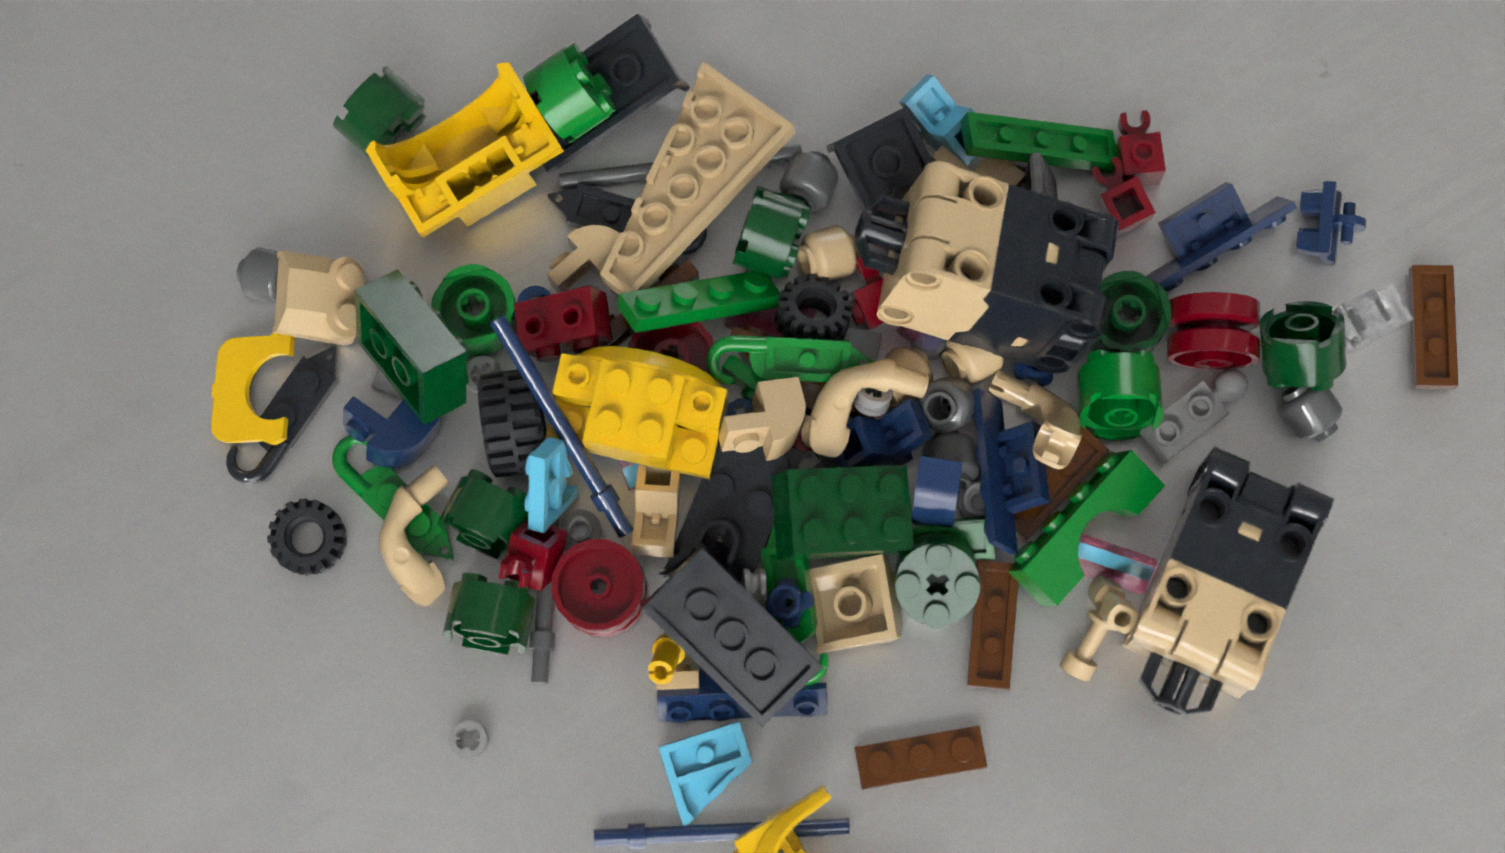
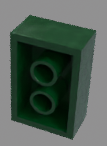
(411, 346)
(841, 512)

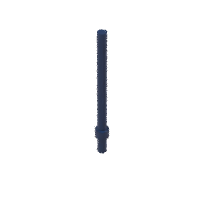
(603, 495)
(638, 835)

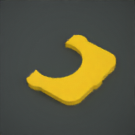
(232, 412)

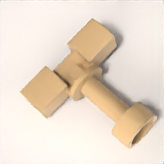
(1112, 613)

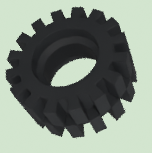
(817, 296)
(284, 525)

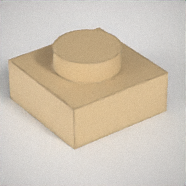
(682, 679)

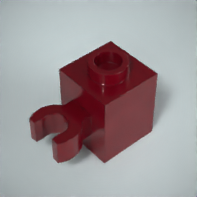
(1140, 151)
(1122, 199)
(867, 298)
(533, 556)

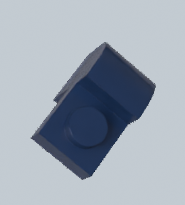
(887, 439)
(390, 440)
(936, 492)

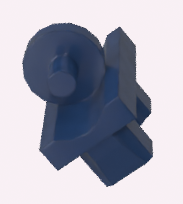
(1327, 205)

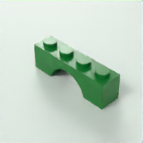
(1051, 563)

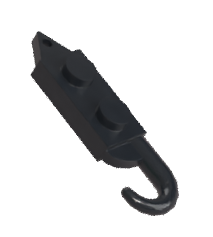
(594, 206)
(299, 402)

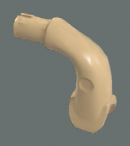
(1059, 419)
(826, 426)
(415, 576)

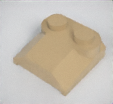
(317, 297)
(856, 604)

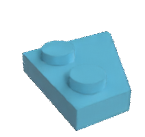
(548, 488)
(703, 766)

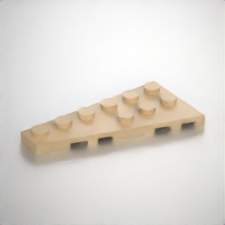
(699, 170)

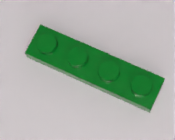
(1057, 142)
(698, 300)

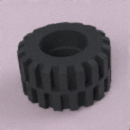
(509, 421)

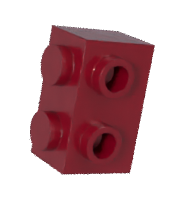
(563, 322)

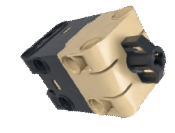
(991, 266)
(1224, 581)

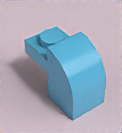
(937, 116)

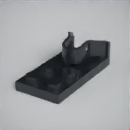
(636, 74)
(882, 159)
(732, 510)
(731, 636)

